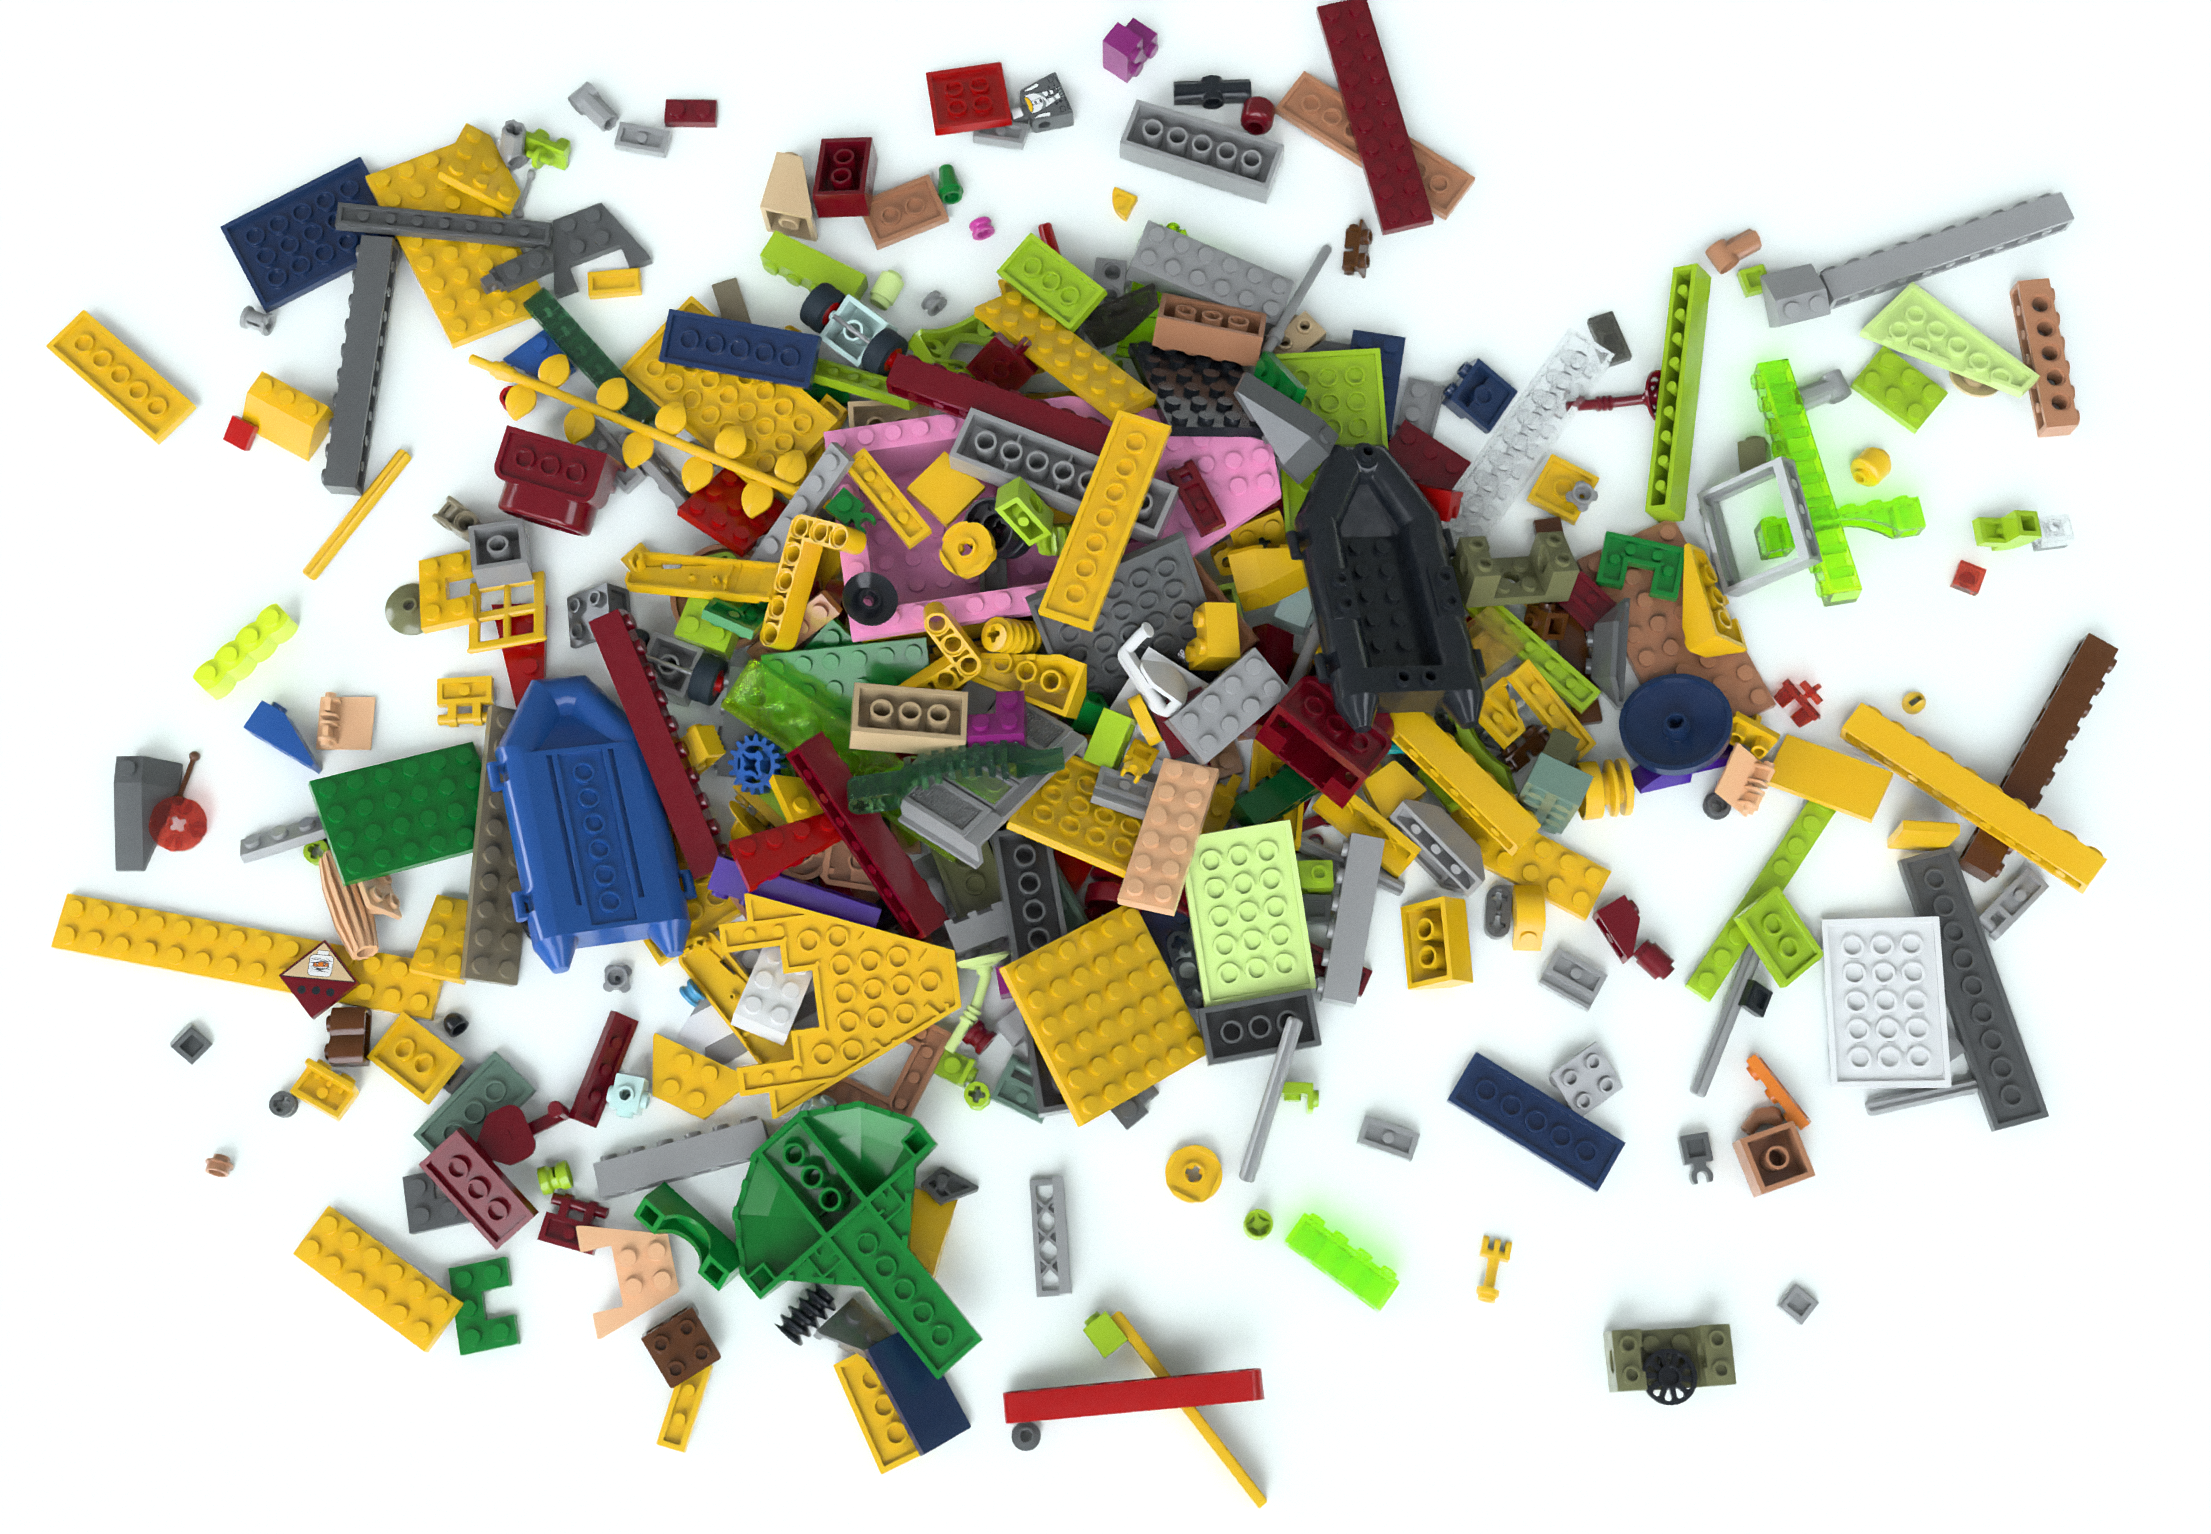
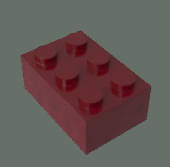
(845, 177)

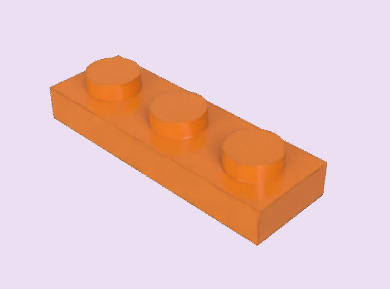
(1776, 1091)

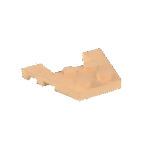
(642, 1269)

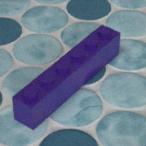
(728, 882)

